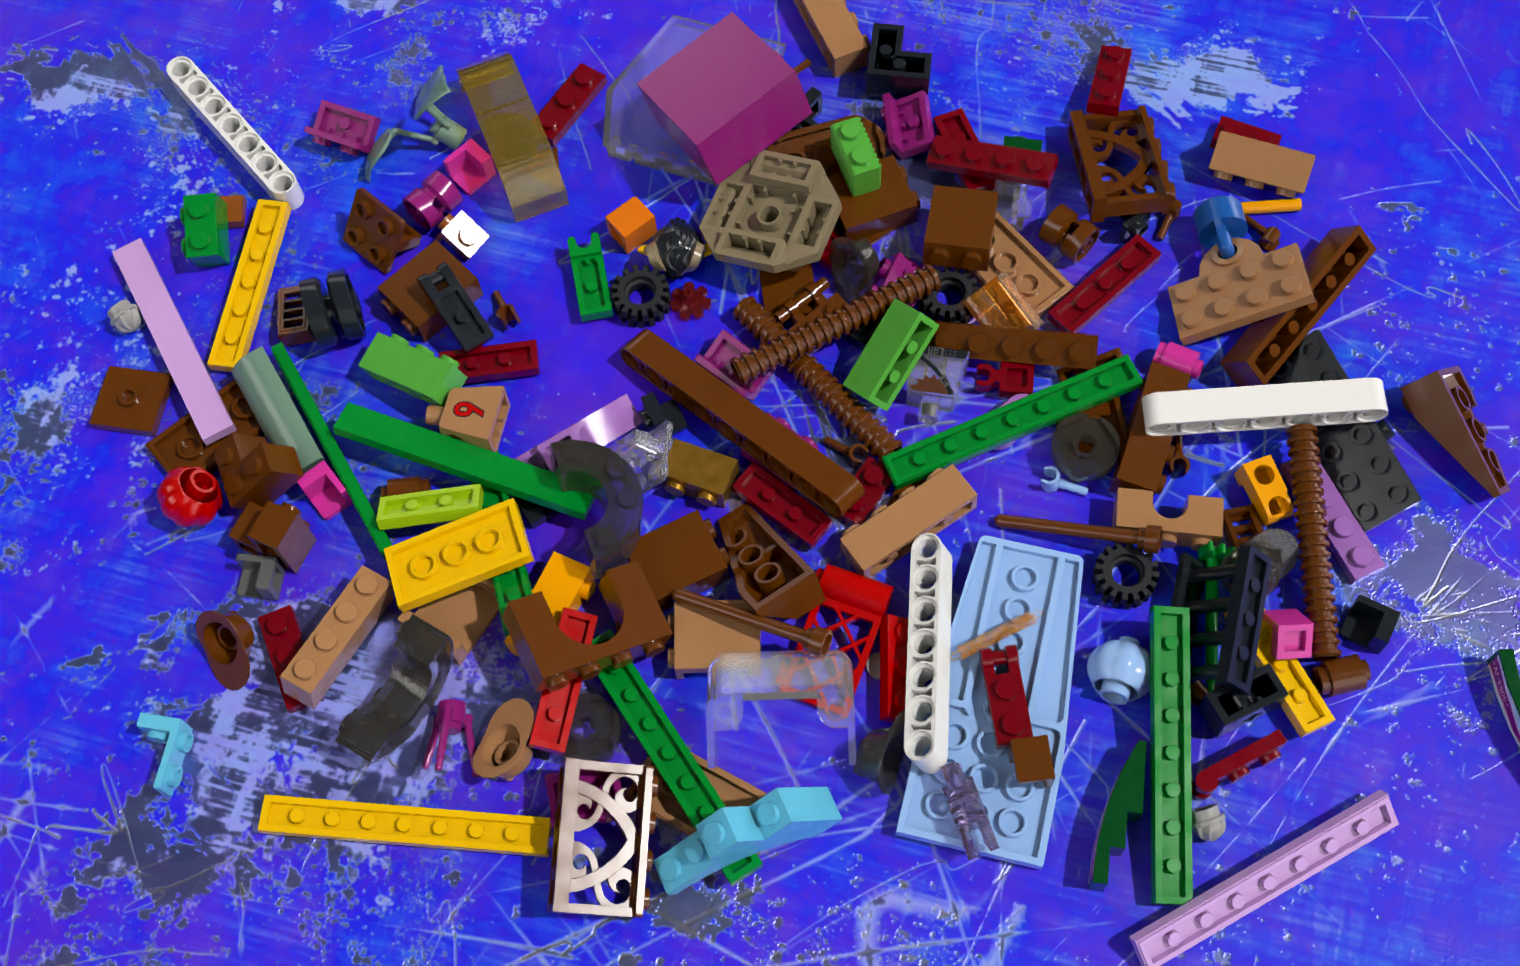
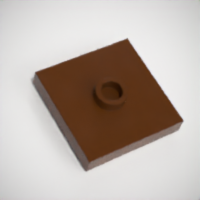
(132, 401)

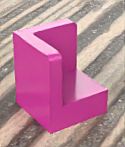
(469, 167)
(325, 491)
(1290, 634)

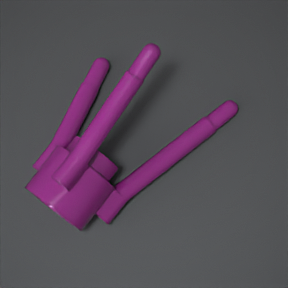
(449, 721)

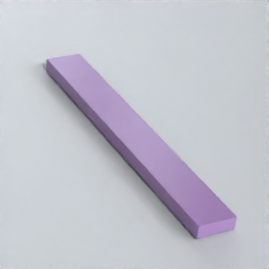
(174, 342)
(1264, 880)

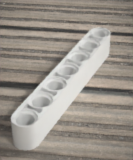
(235, 132)
(1264, 406)
(935, 663)

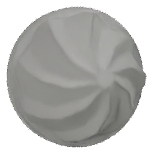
(125, 316)
(1208, 822)

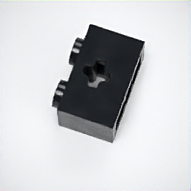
(1228, 711)

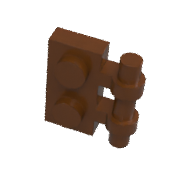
(811, 293)

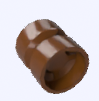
(1058, 231)

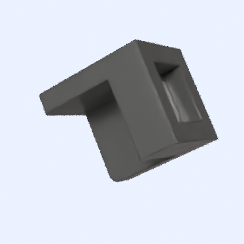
(260, 577)

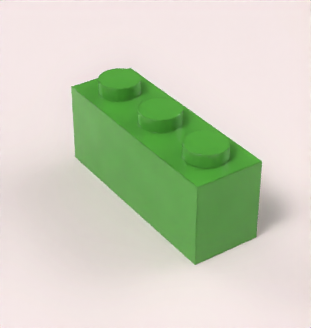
(891, 354)
(412, 369)

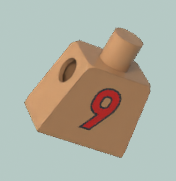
(472, 415)

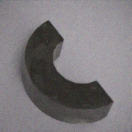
(612, 481)
(407, 696)

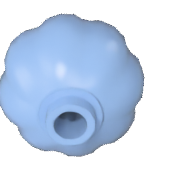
(1120, 670)

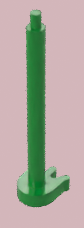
(1212, 556)

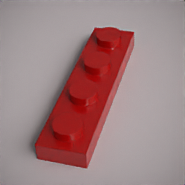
(557, 708)

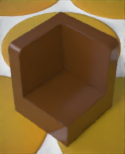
(1032, 760)

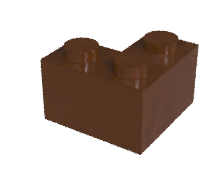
(255, 469)
(274, 532)

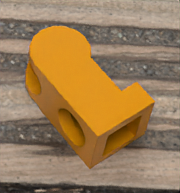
(1265, 489)

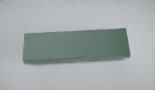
(274, 407)

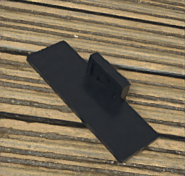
(1355, 454)

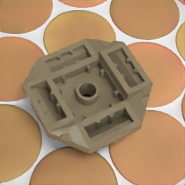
(772, 214)

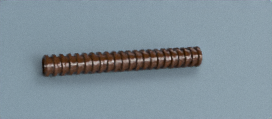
(834, 324)
(821, 383)
(1313, 539)

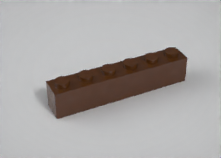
(1273, 339)

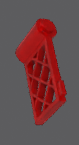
(855, 597)

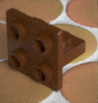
(377, 231)

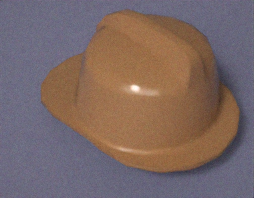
(505, 742)

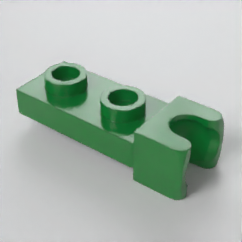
(590, 279)

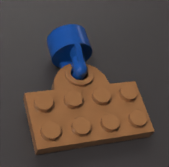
(1235, 277)

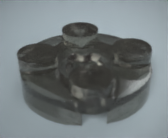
(1081, 465)
(607, 734)

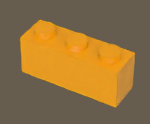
(563, 585)

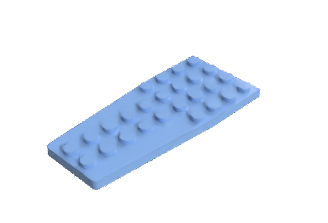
(1002, 585)

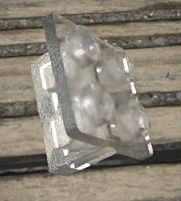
(647, 453)

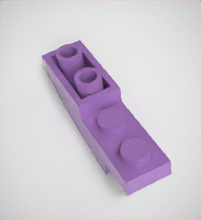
(599, 427)

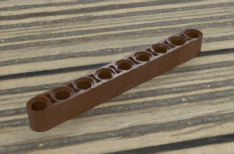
(743, 423)

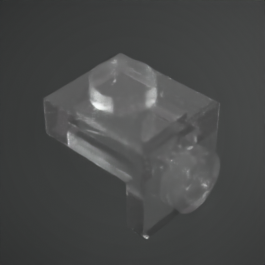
(1015, 194)

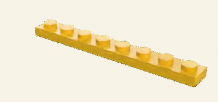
(405, 825)

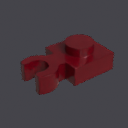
(1010, 379)

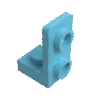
(178, 741)

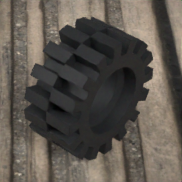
(641, 280)
(950, 281)
(1125, 594)

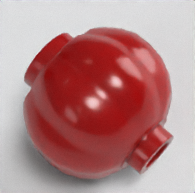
(189, 496)

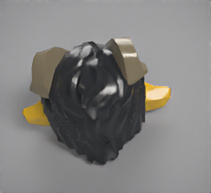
(676, 249)

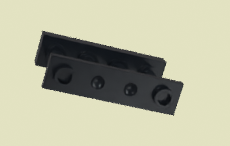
(1243, 618)

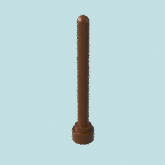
(1145, 538)
(815, 640)

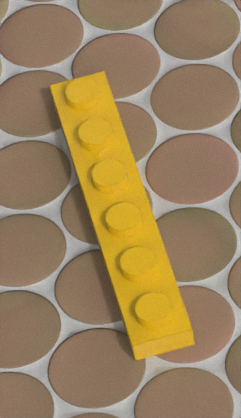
(249, 284)

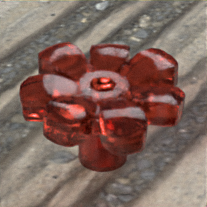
(690, 301)

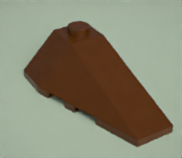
(1444, 408)
(767, 568)

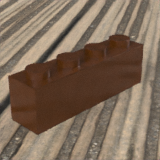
(1145, 455)

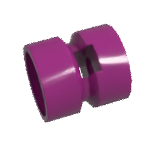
(434, 198)

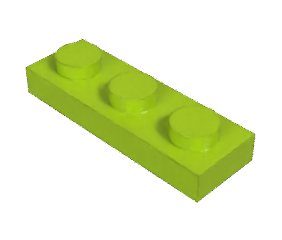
(429, 506)

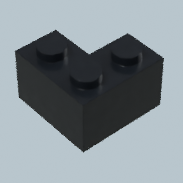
(894, 69)

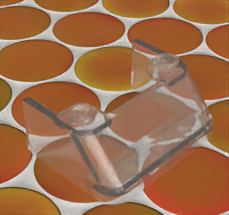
(779, 676)

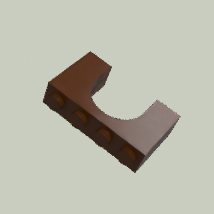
(556, 659)

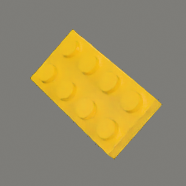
(458, 555)

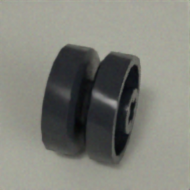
(328, 310)

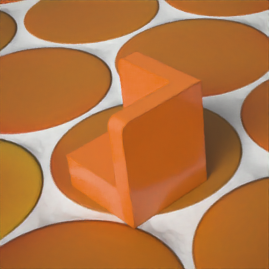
(631, 224)

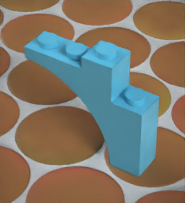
(745, 830)

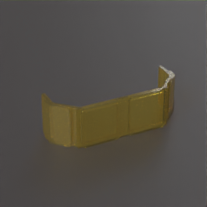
(513, 135)

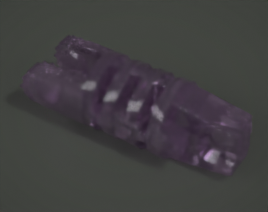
(967, 809)

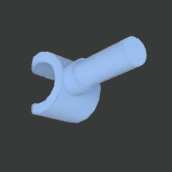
(1054, 485)

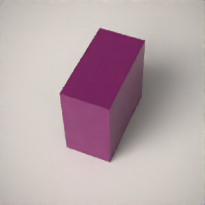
(725, 97)

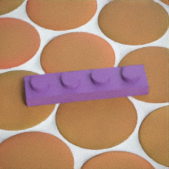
(1346, 536)

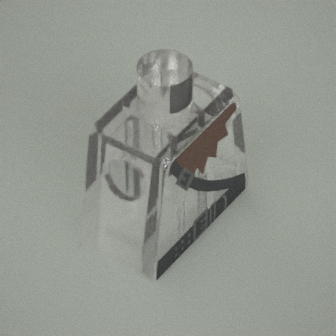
(936, 382)

